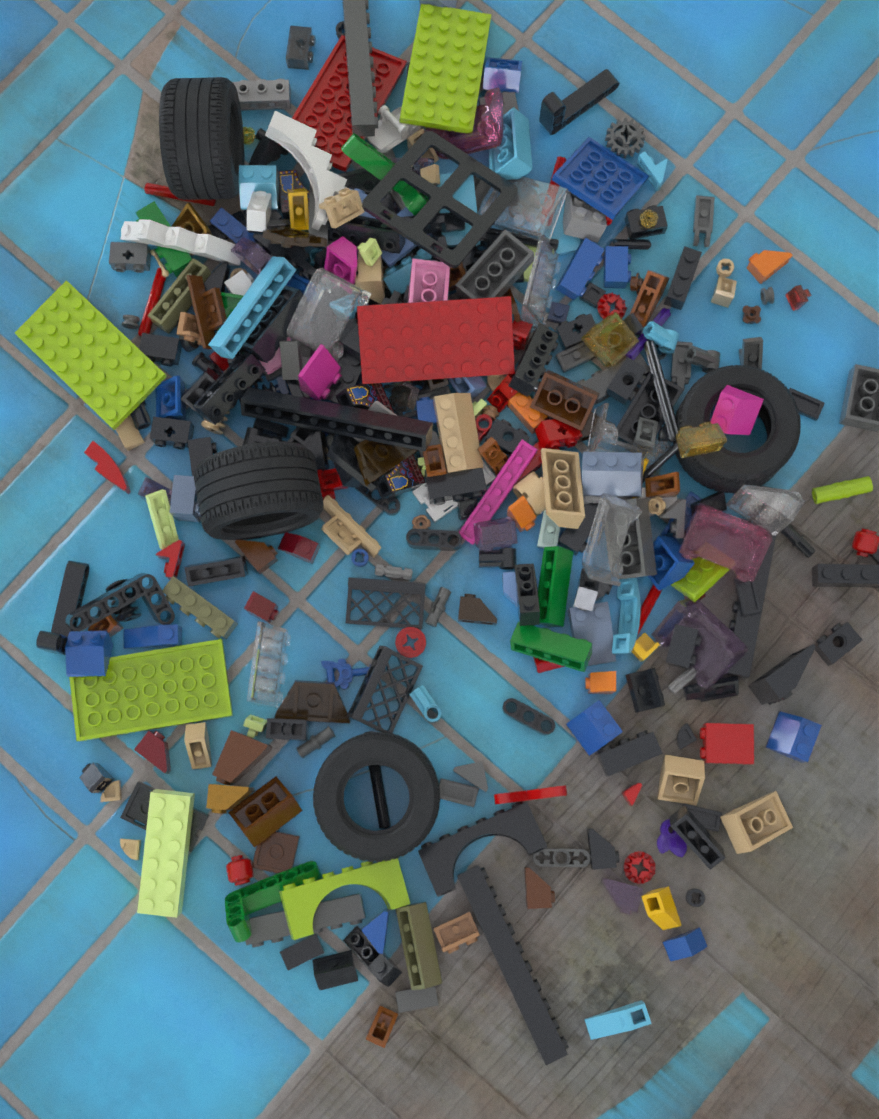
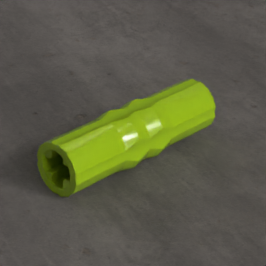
(842, 490)

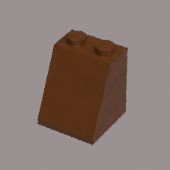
(239, 757)

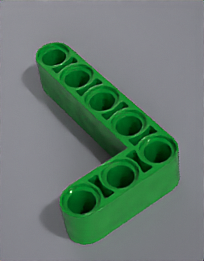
(379, 166)
(261, 895)

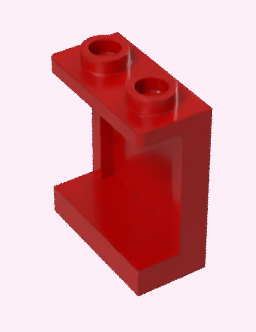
(727, 743)

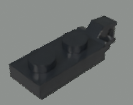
(722, 688)

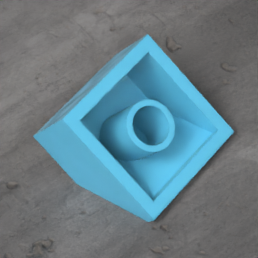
(258, 178)

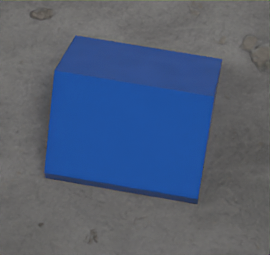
(169, 399)
(377, 931)

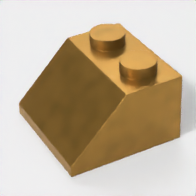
(226, 797)

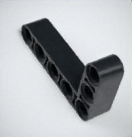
(558, 113)
(69, 599)
(121, 601)

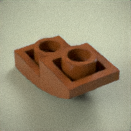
(493, 455)

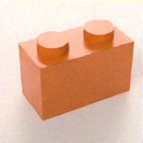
(528, 416)

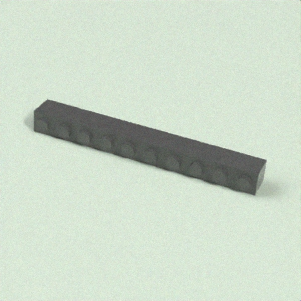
(359, 67)

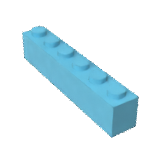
(252, 307)

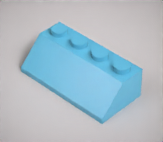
(513, 156)

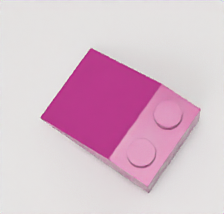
(319, 374)

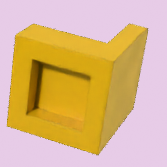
(644, 647)

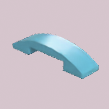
(629, 618)

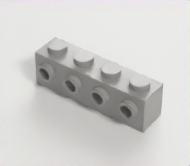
(264, 94)

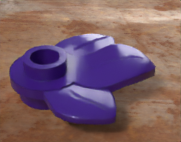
(670, 841)

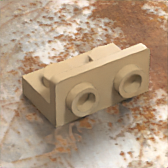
(342, 207)

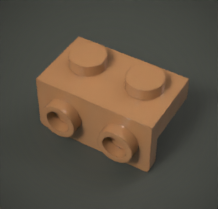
(188, 328)
(457, 932)

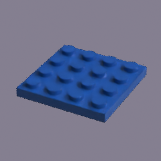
(600, 178)

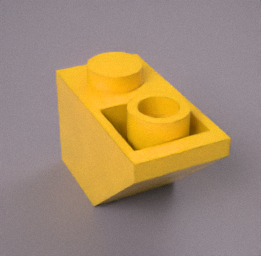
(661, 908)

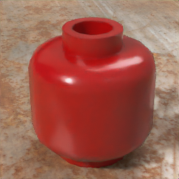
(865, 542)
(239, 870)

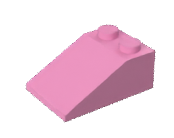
(428, 281)

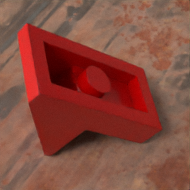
(174, 554)

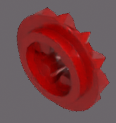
(604, 308)
(408, 651)
(631, 872)

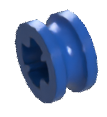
(366, 557)

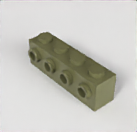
(177, 298)
(202, 609)
(420, 944)

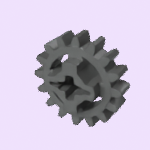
(633, 136)

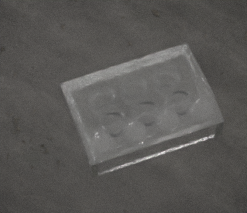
(531, 211)
(540, 284)
(767, 506)
(268, 665)

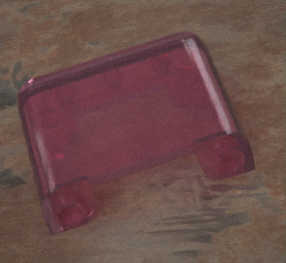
(486, 130)
(726, 541)

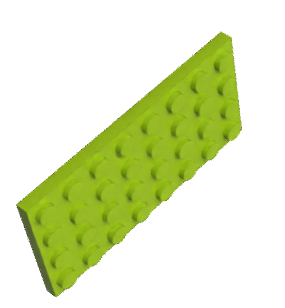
(445, 69)
(90, 355)
(153, 691)

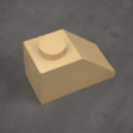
(198, 745)

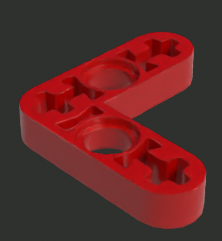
(530, 794)

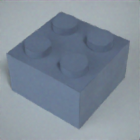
(184, 499)

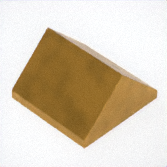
(191, 221)

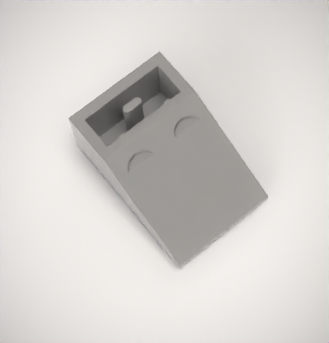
(582, 219)

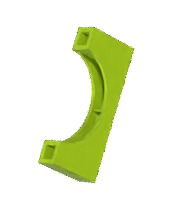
(302, 900)

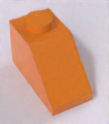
(767, 263)
(522, 514)
(601, 682)

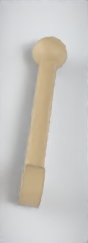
(165, 273)

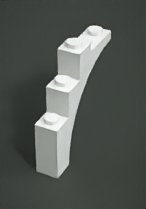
(316, 163)
(179, 239)

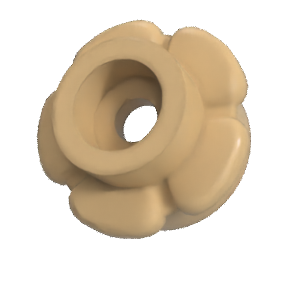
(653, 508)

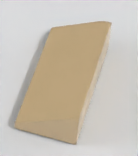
(129, 434)

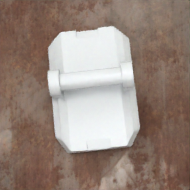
(390, 131)

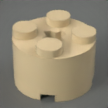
(533, 490)

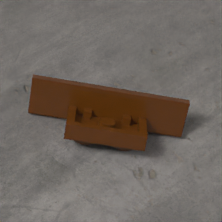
(207, 308)

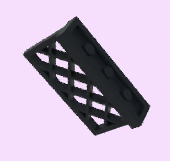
(385, 586)
(370, 683)

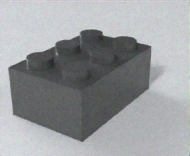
(861, 399)

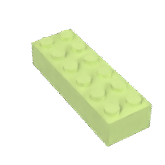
(166, 853)

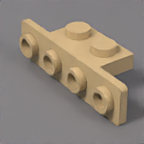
(346, 531)

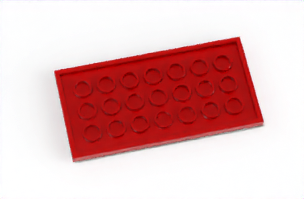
(328, 99)
(436, 339)

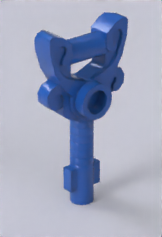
(345, 670)

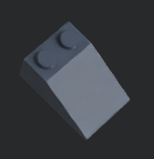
(595, 628)

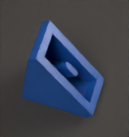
(685, 944)

